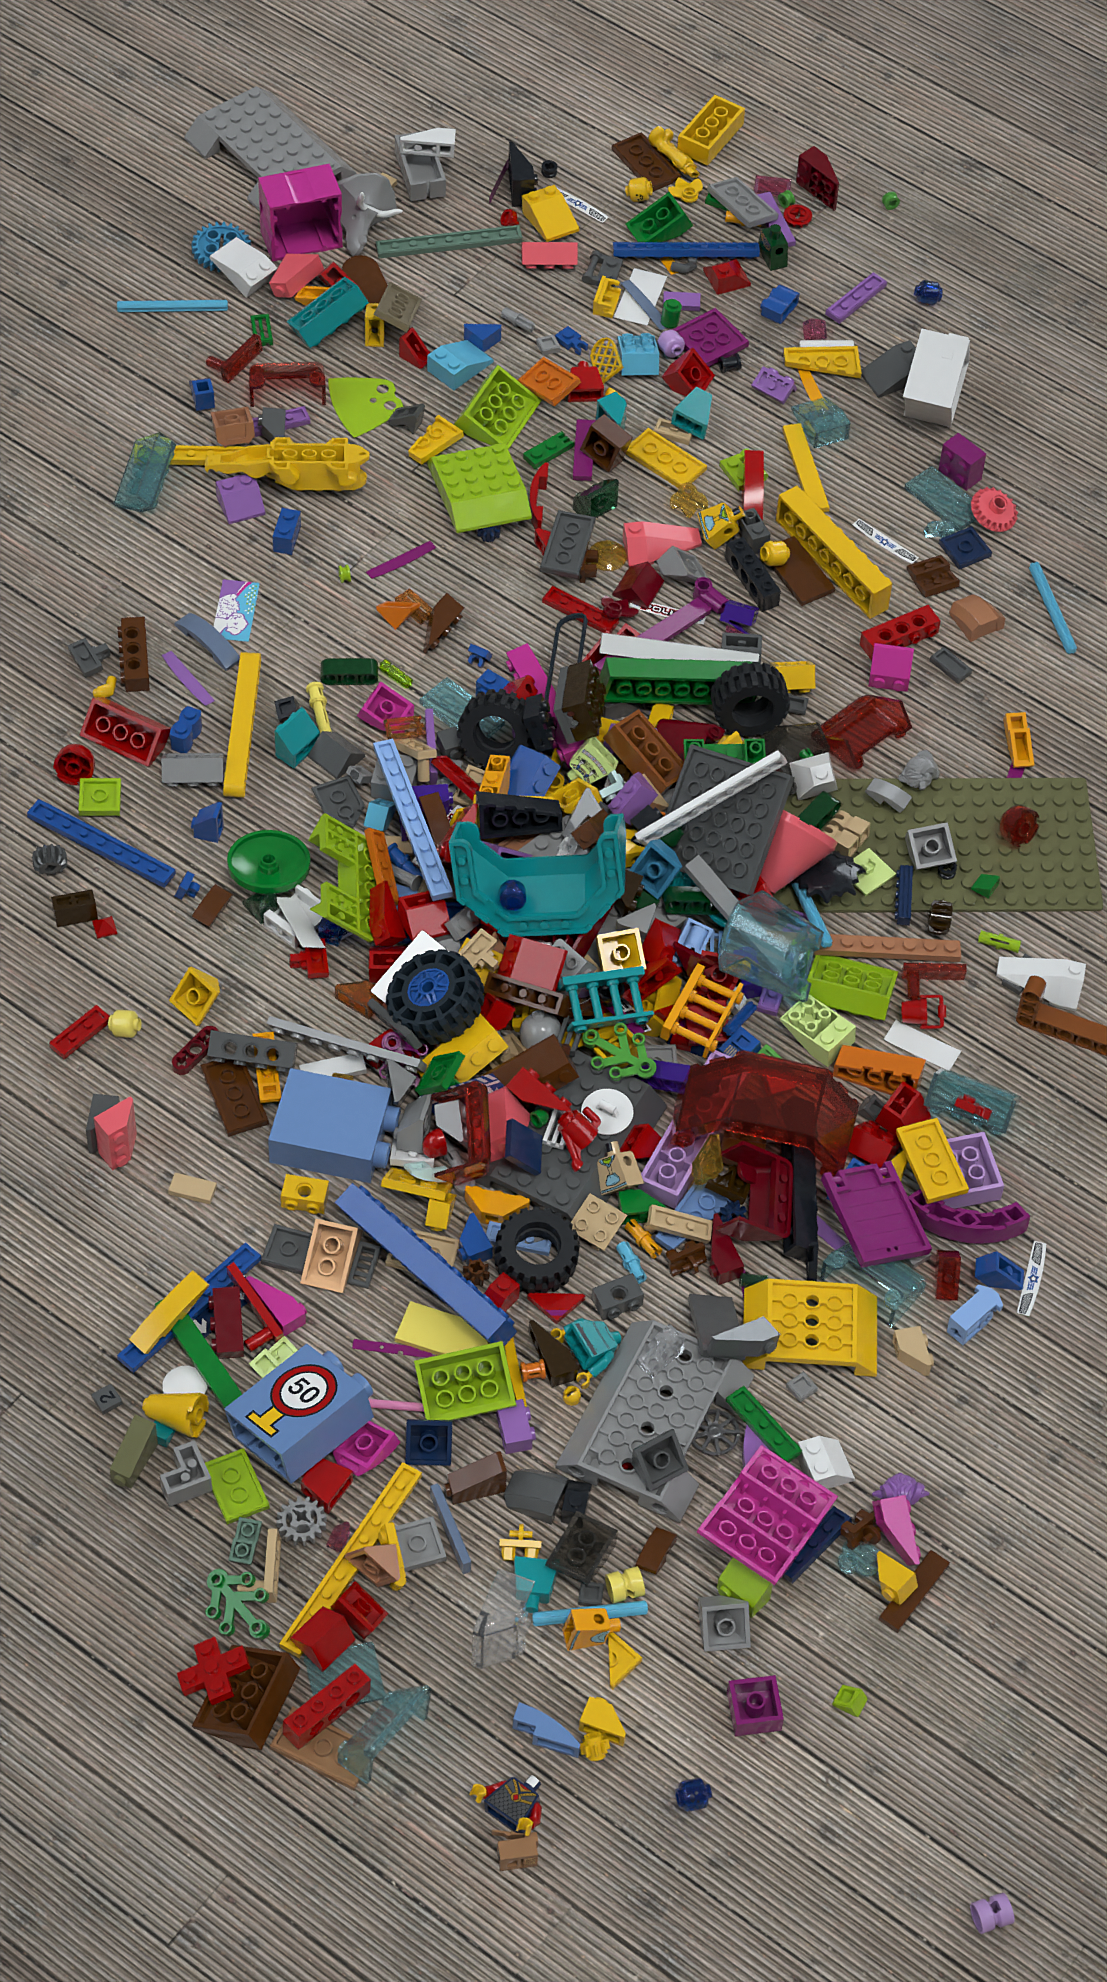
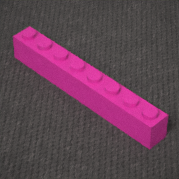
(522, 663)

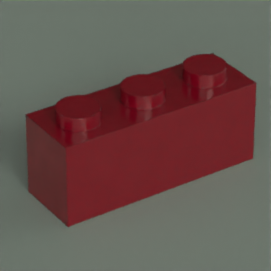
(227, 1322)

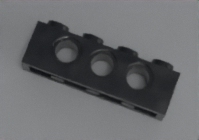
(752, 574)

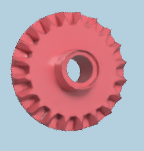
(994, 509)

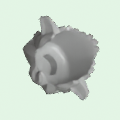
(920, 770)

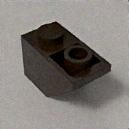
(633, 888)

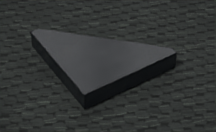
(812, 1262)

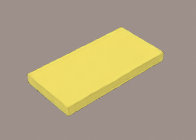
(436, 1331)

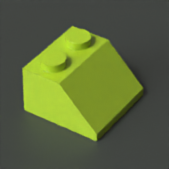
(744, 1584)

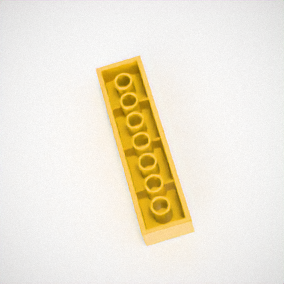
(834, 552)

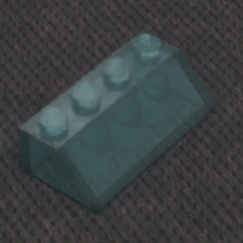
(145, 473)

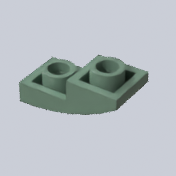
(245, 1541)

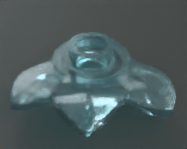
(858, 1560)

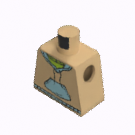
(618, 1170)

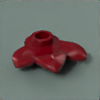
(618, 608)

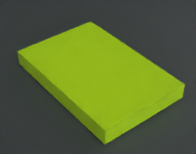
(236, 1486)

